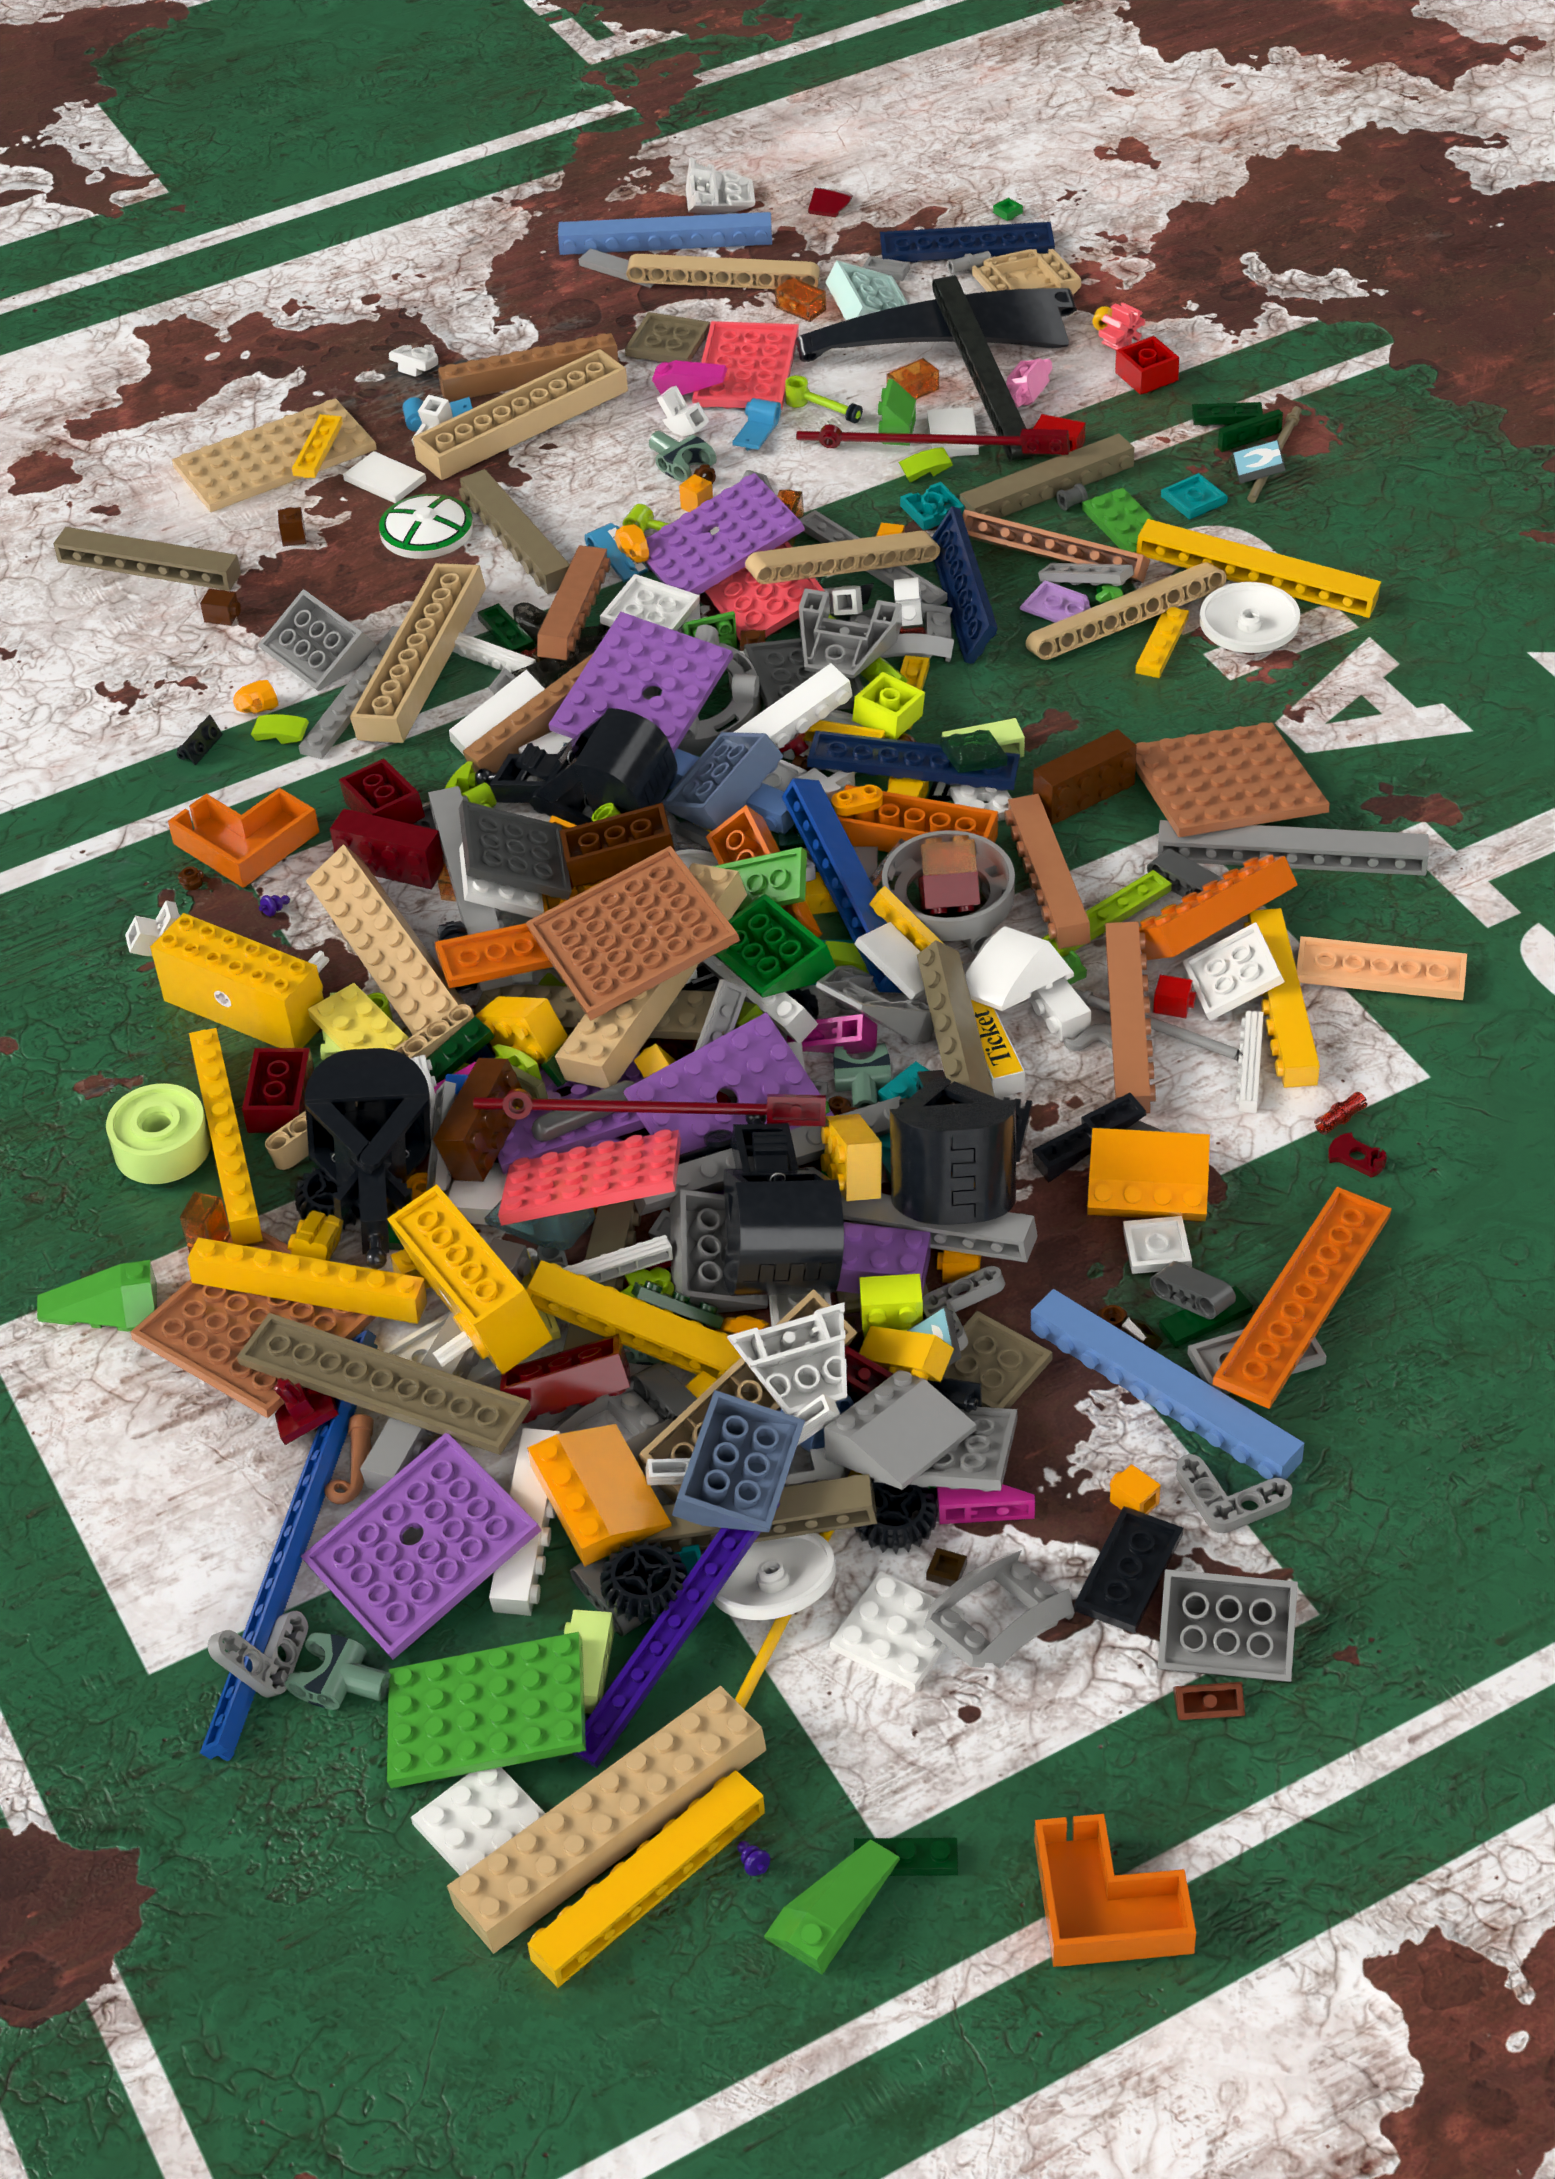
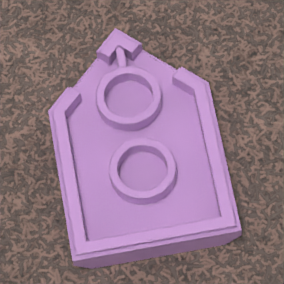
(1055, 602)

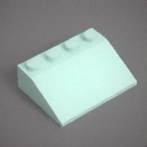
(862, 290)

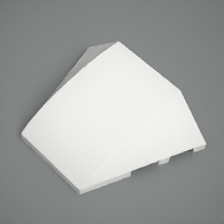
(715, 191)
(1013, 967)
(478, 1198)
(798, 1358)

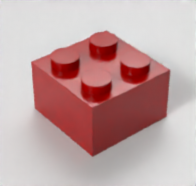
(1147, 365)

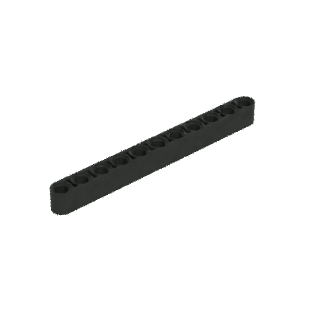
(979, 362)

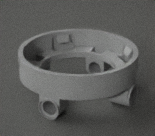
(743, 707)
(995, 881)

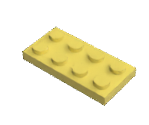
(356, 1021)

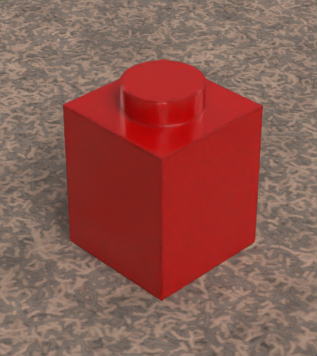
(1174, 996)

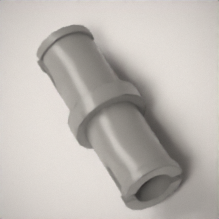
(967, 262)

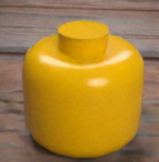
(1098, 316)

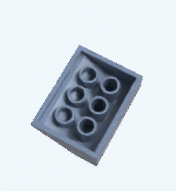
(723, 778)
(738, 1465)

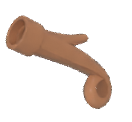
(360, 1433)

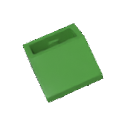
(897, 411)
(724, 623)

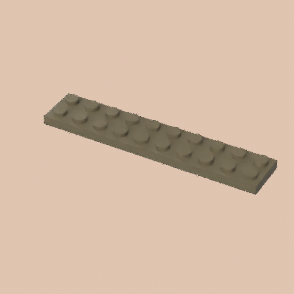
(681, 1021)
(385, 1383)

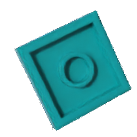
(1194, 496)

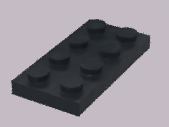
(1128, 1569)

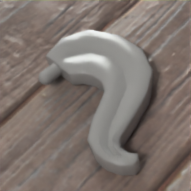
(1094, 1033)

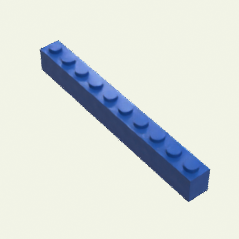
(836, 864)

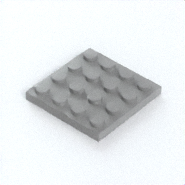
(978, 1459)

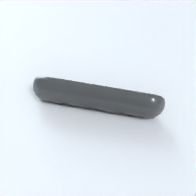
(561, 1122)

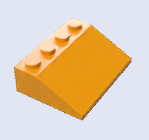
(1148, 1174)
(597, 1490)

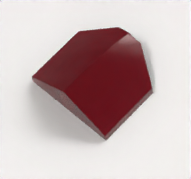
(828, 202)

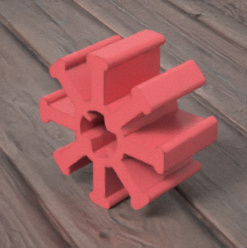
(1121, 326)

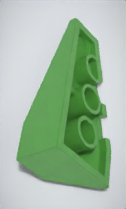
(111, 1297)
(827, 1911)

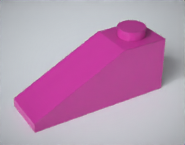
(687, 376)
(853, 1032)
(982, 1506)

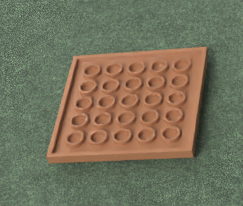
(1227, 780)
(632, 932)
(209, 1326)

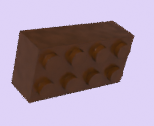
(1086, 775)
(614, 843)
(471, 1136)

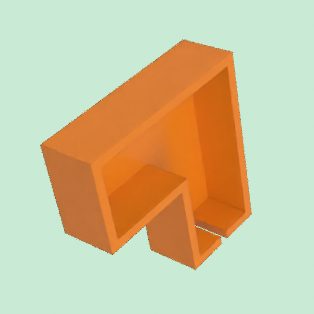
(246, 843)
(1101, 1914)

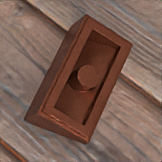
(1209, 1700)

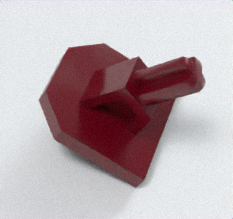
(301, 1410)

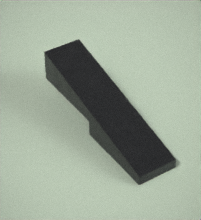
(1073, 1146)

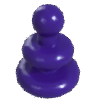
(274, 903)
(754, 1859)

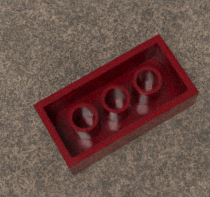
(391, 847)
(570, 1377)

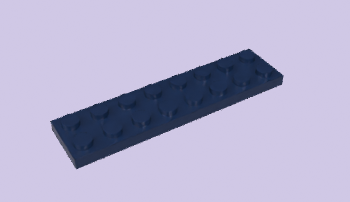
(958, 241)
(964, 586)
(902, 760)

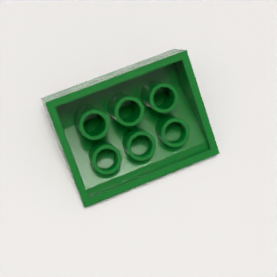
(774, 950)

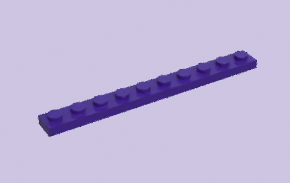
(663, 1642)

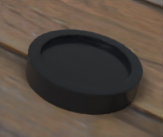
(718, 1138)

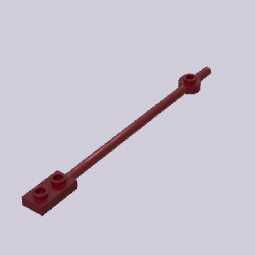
(1032, 440)
(780, 1108)

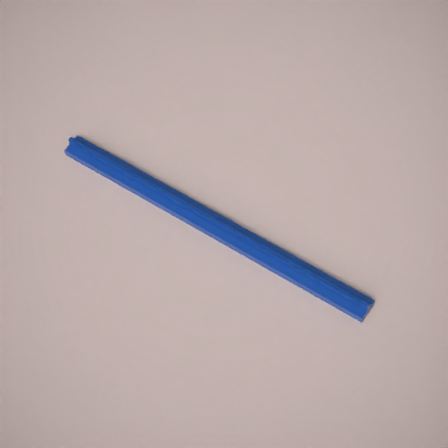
(281, 1571)

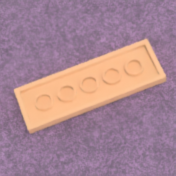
(1381, 968)

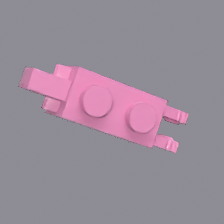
(1028, 380)

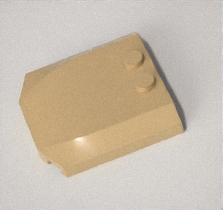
(1026, 271)

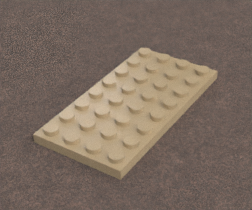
(265, 456)

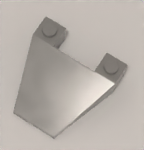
(845, 643)
(850, 991)

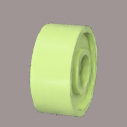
(158, 1133)

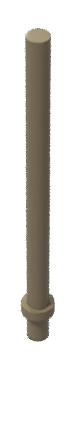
(1292, 419)

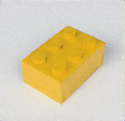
(524, 1025)
(852, 1156)

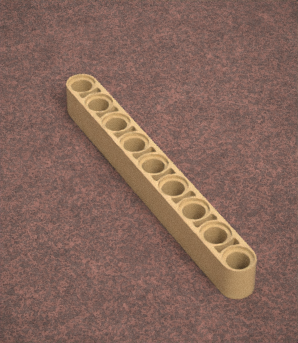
(713, 271)
(842, 557)
(1125, 611)
(290, 1142)

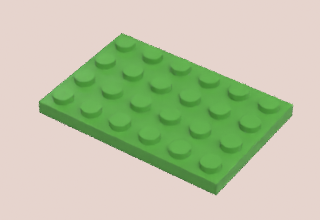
(486, 1710)

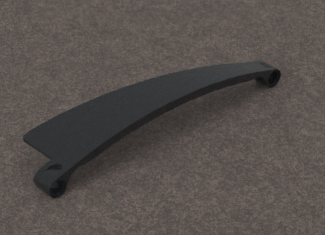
(1004, 317)

